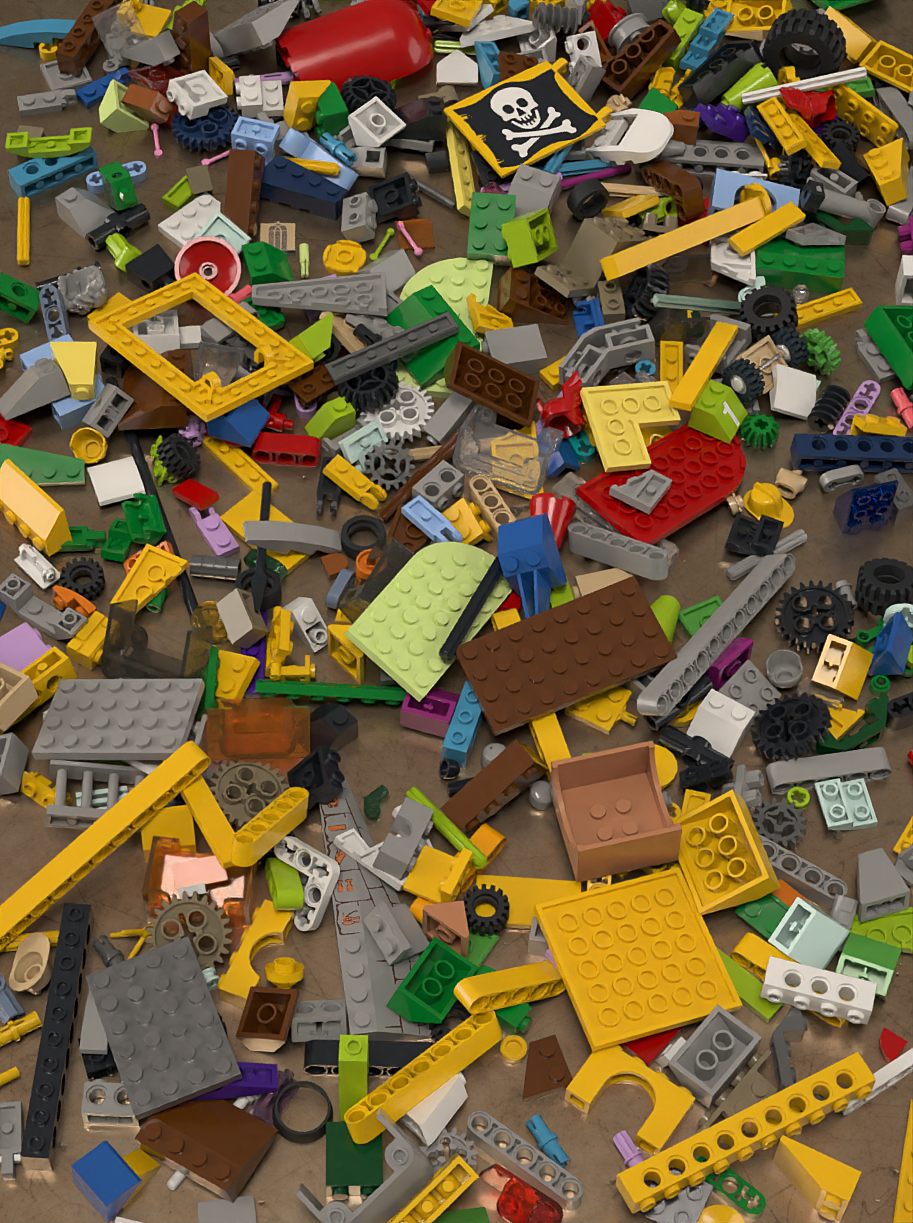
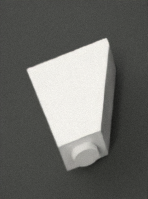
(436, 1110)

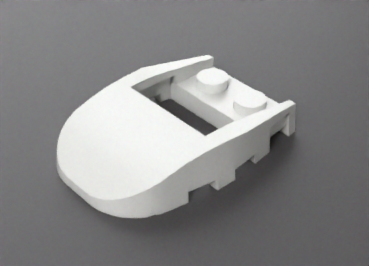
(641, 143)

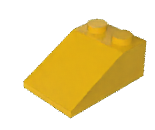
(754, 17)
(818, 1177)

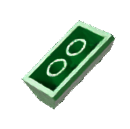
(429, 986)

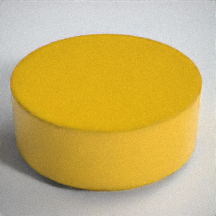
(513, 1049)

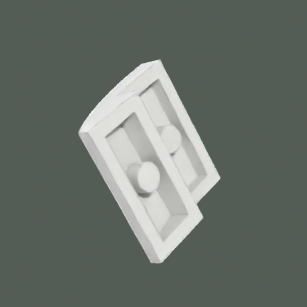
(792, 391)
(115, 480)

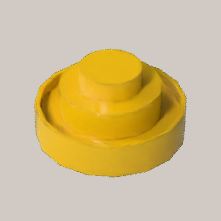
(284, 972)

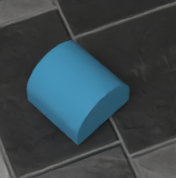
(518, 9)

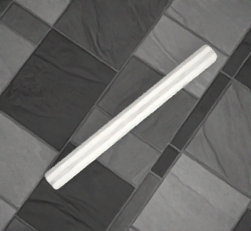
(806, 85)

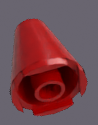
(558, 510)

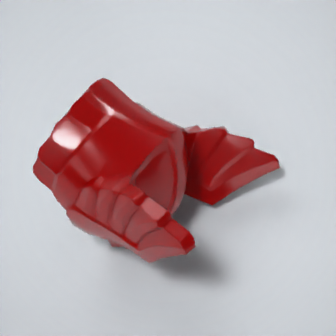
(812, 106)
(564, 412)

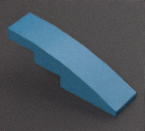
(33, 31)
(707, 40)

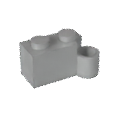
(218, 332)

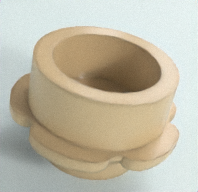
(735, 504)

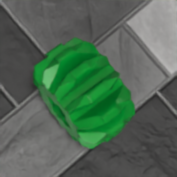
(759, 431)

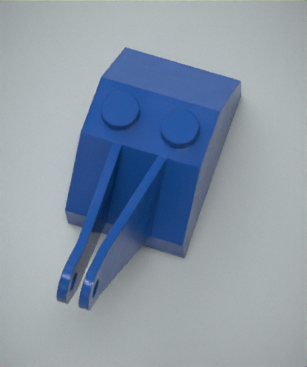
(530, 561)

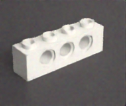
(830, 984)

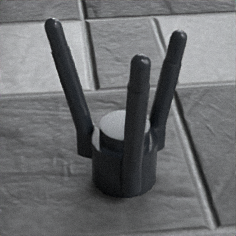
(436, 24)

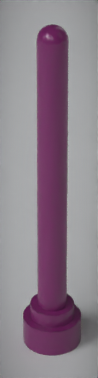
(596, 175)

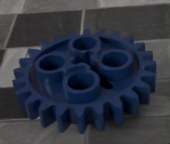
(205, 130)

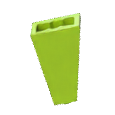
(352, 1071)

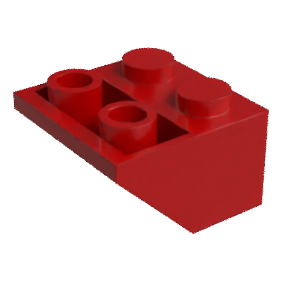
(605, 17)

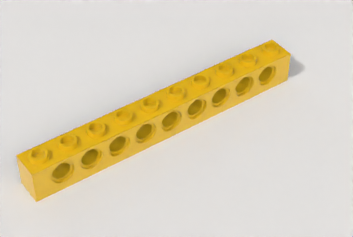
(849, 1070)

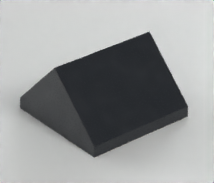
(850, 163)

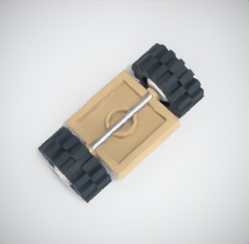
(752, 370)

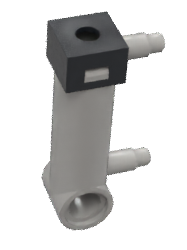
(816, 198)

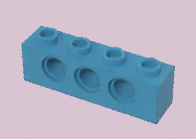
(45, 173)
(463, 728)

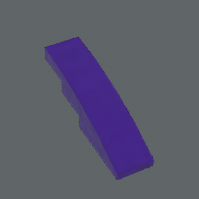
(256, 1079)

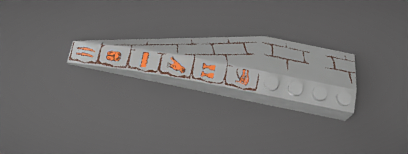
(364, 970)

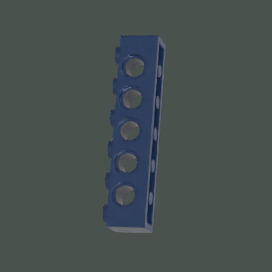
(870, 452)

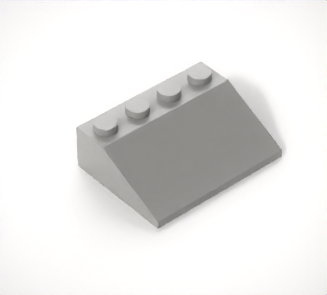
(256, 28)

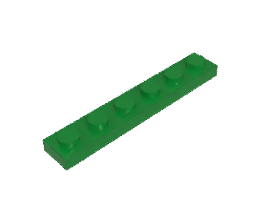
(320, 690)

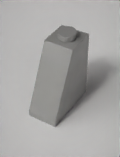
(448, 418)
(879, 886)

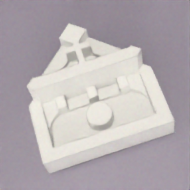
(457, 70)

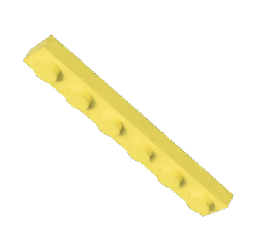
(460, 167)

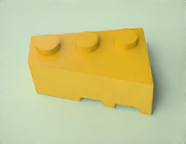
(889, 170)

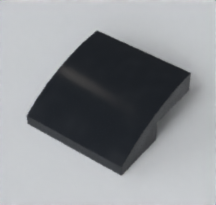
(754, 536)

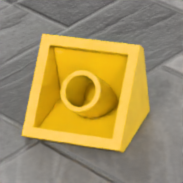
(346, 652)

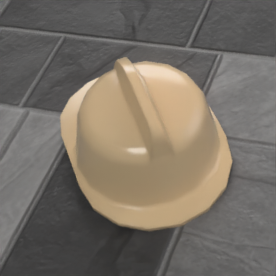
(31, 966)

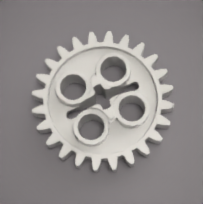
(403, 415)

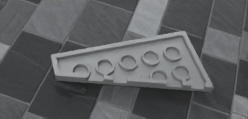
(338, 294)

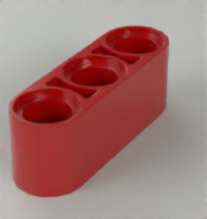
(287, 449)

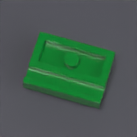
(763, 914)

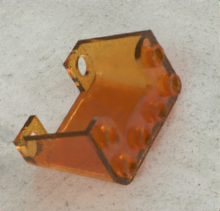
(233, 895)

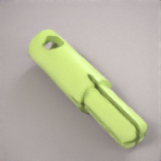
(304, 259)

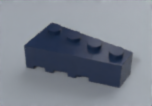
(302, 189)

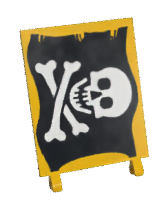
(526, 117)

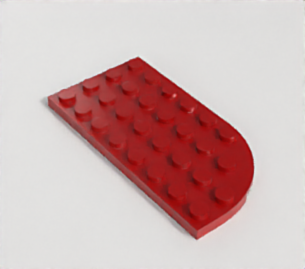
(702, 477)

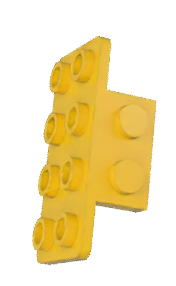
(869, 120)

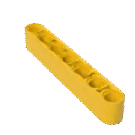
(423, 1075)

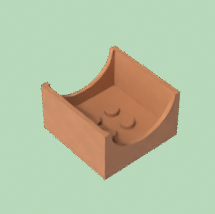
(613, 811)

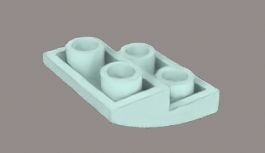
(846, 804)

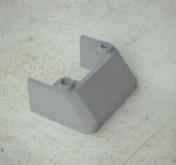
(411, 1174)

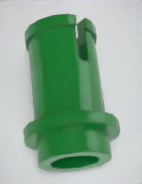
(156, 603)

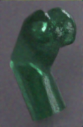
(372, 802)

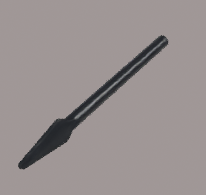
(260, 579)

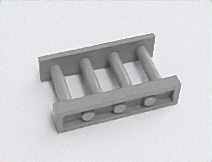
(84, 816)

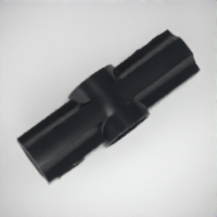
(118, 223)
(692, 697)
(692, 750)

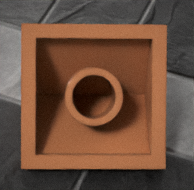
(448, 924)

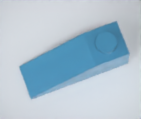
(487, 61)

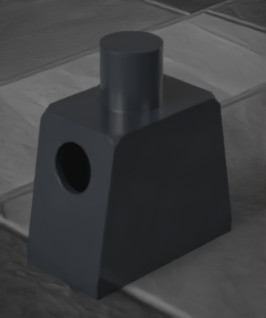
(151, 270)

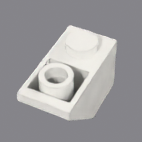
(308, 623)

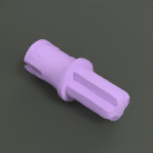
(628, 1149)

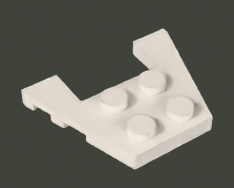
(355, 847)

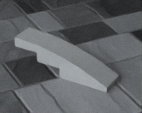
(290, 535)

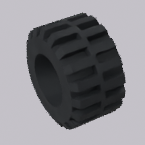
(764, 301)
(884, 584)

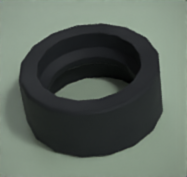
(582, 193)
(360, 523)
(271, 597)

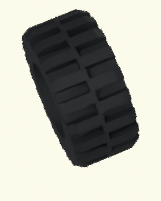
(807, 29)

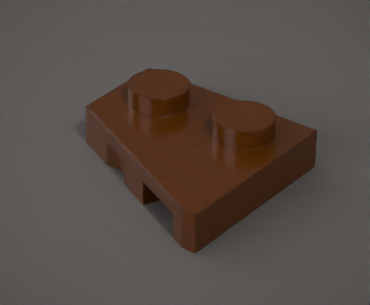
(545, 1069)

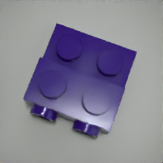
(725, 121)

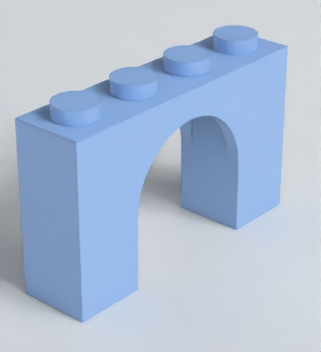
(728, 185)
(65, 410)

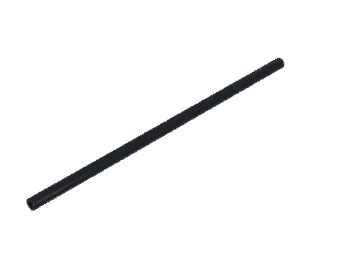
(150, 489)

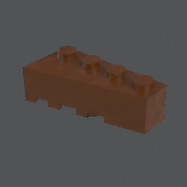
(639, 60)

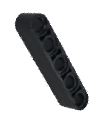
(385, 1057)

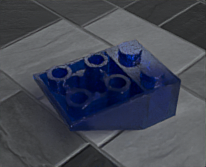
(865, 507)

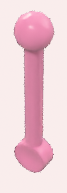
(158, 153)
(208, 162)
(418, 251)

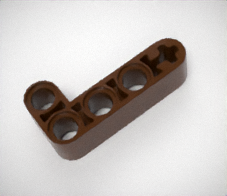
(678, 184)

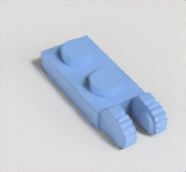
(430, 520)

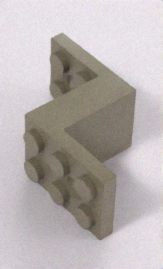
(581, 265)

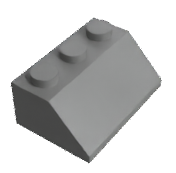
(714, 1055)

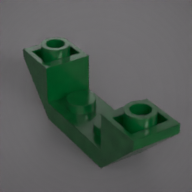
(856, 232)
(869, 734)

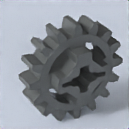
(381, 471)
(780, 822)

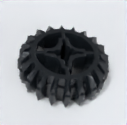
(362, 89)
(641, 289)
(371, 388)

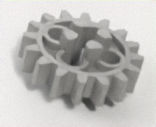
(457, 1145)

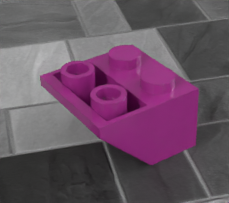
(431, 713)

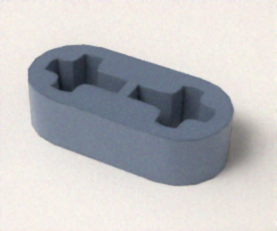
(342, 583)

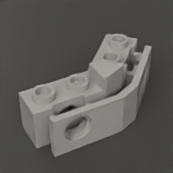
(606, 349)

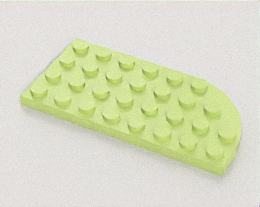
(454, 282)
(419, 610)

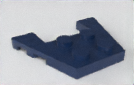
(759, 128)

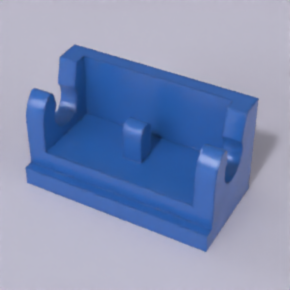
(589, 317)

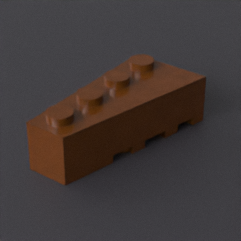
(192, 38)
(244, 189)
(494, 786)

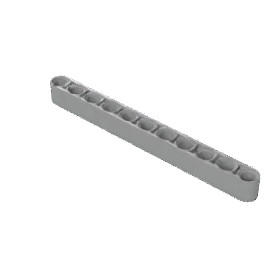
(715, 635)

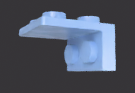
(255, 135)

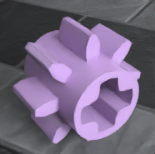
(194, 431)

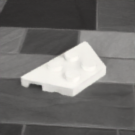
(497, 28)
(729, 262)

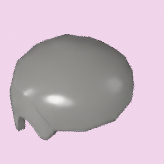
(784, 668)

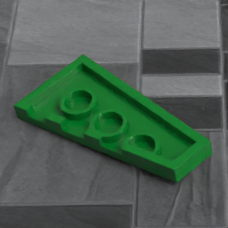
(45, 467)

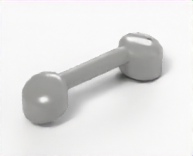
(539, 790)

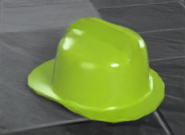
(673, 11)

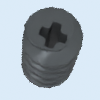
(556, 16)

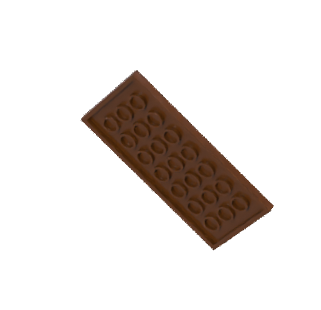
(564, 655)

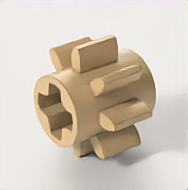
(618, 103)

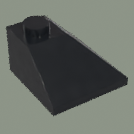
(332, 727)

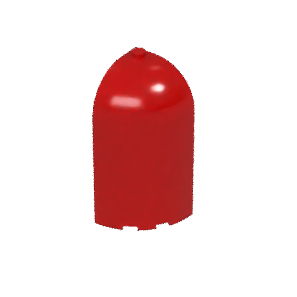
(365, 39)

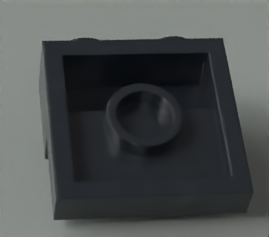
(396, 198)
(318, 775)

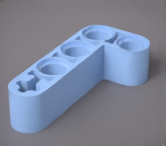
(306, 148)

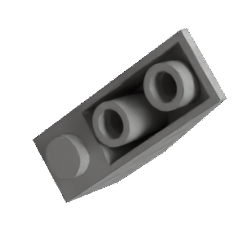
(369, 162)

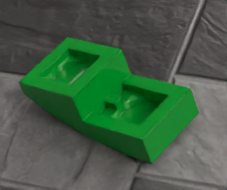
(118, 541)

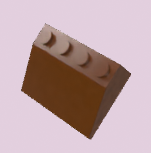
(491, 383)
(152, 404)
(208, 1143)

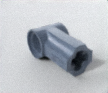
(9, 1006)

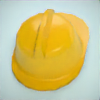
(767, 500)

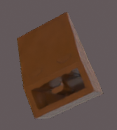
(530, 299)

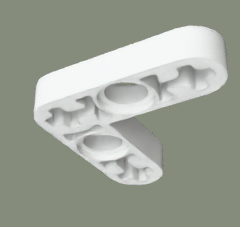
(316, 879)

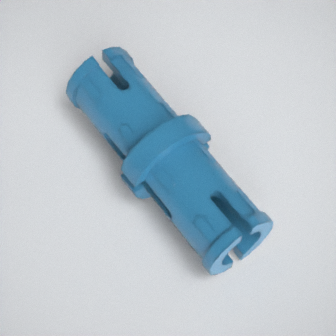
(338, 149)
(547, 1140)

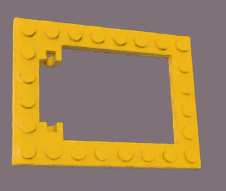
(280, 358)

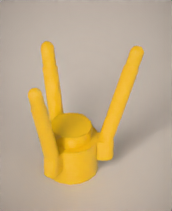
(770, 164)

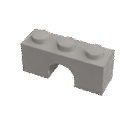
(397, 852)

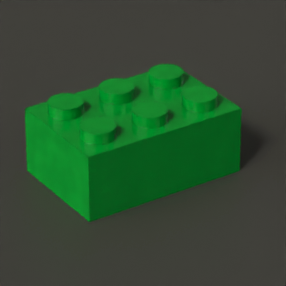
(485, 227)

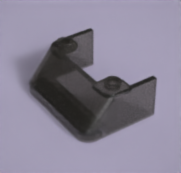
(674, 323)
(127, 654)

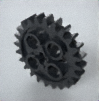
(814, 615)
(791, 726)

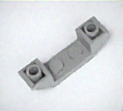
(20, 598)

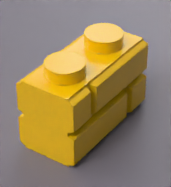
(88, 642)

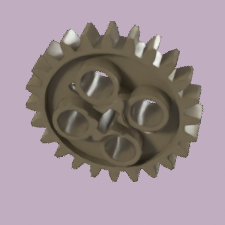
(246, 793)
(211, 926)

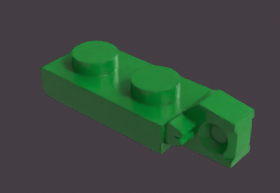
(83, 539)

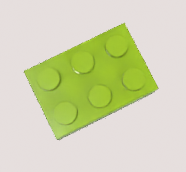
(529, 237)

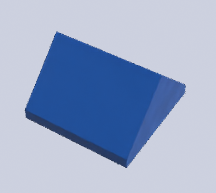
(891, 647)
(105, 1179)

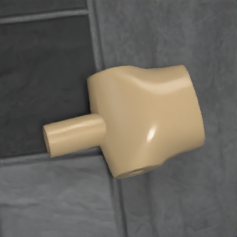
(790, 482)

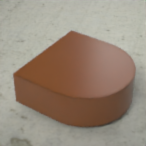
(334, 564)

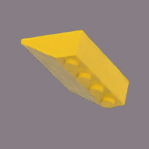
(724, 855)

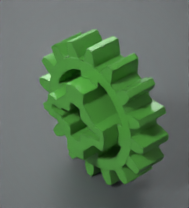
(822, 351)

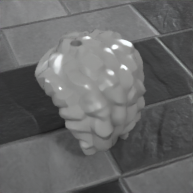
(83, 289)

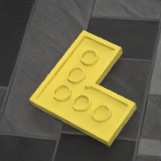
(618, 415)

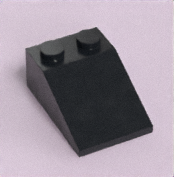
(423, 119)

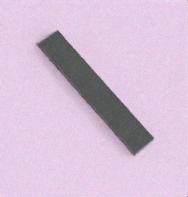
(391, 348)

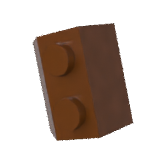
(267, 1018)

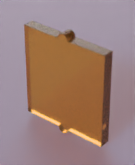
(419, 231)

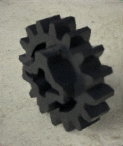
(795, 169)

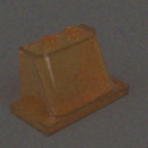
(257, 729)

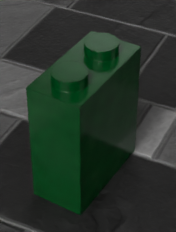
(350, 1166)

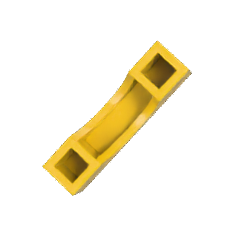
(267, 929)

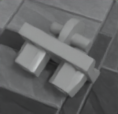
(744, 786)

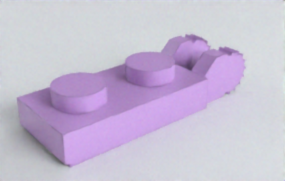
(215, 532)

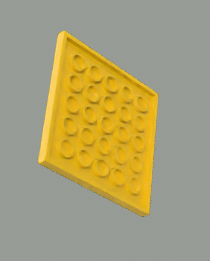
(636, 958)

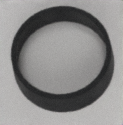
(296, 1136)

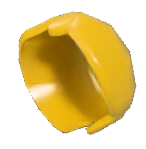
(88, 445)

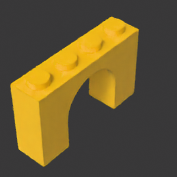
(614, 1066)

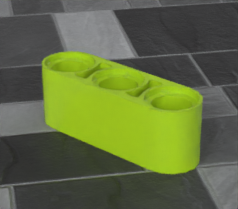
(284, 885)

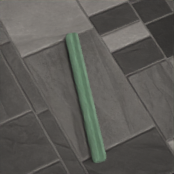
(696, 304)

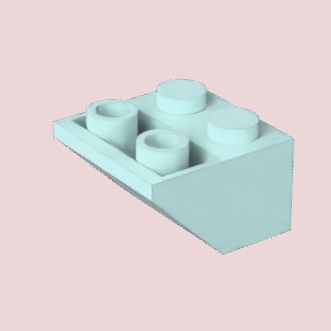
(808, 935)

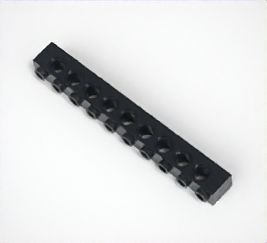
(57, 1038)

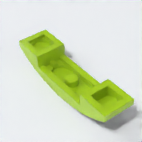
(49, 147)

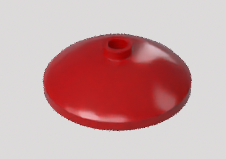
(211, 254)

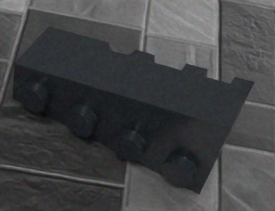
(719, 72)

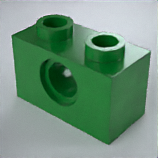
(18, 298)

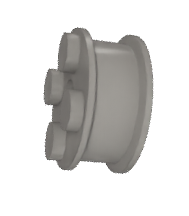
(627, 31)

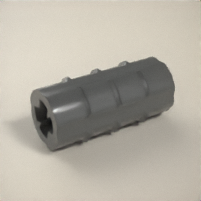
(215, 567)

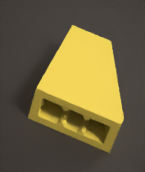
(79, 367)

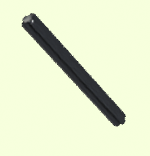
(471, 611)

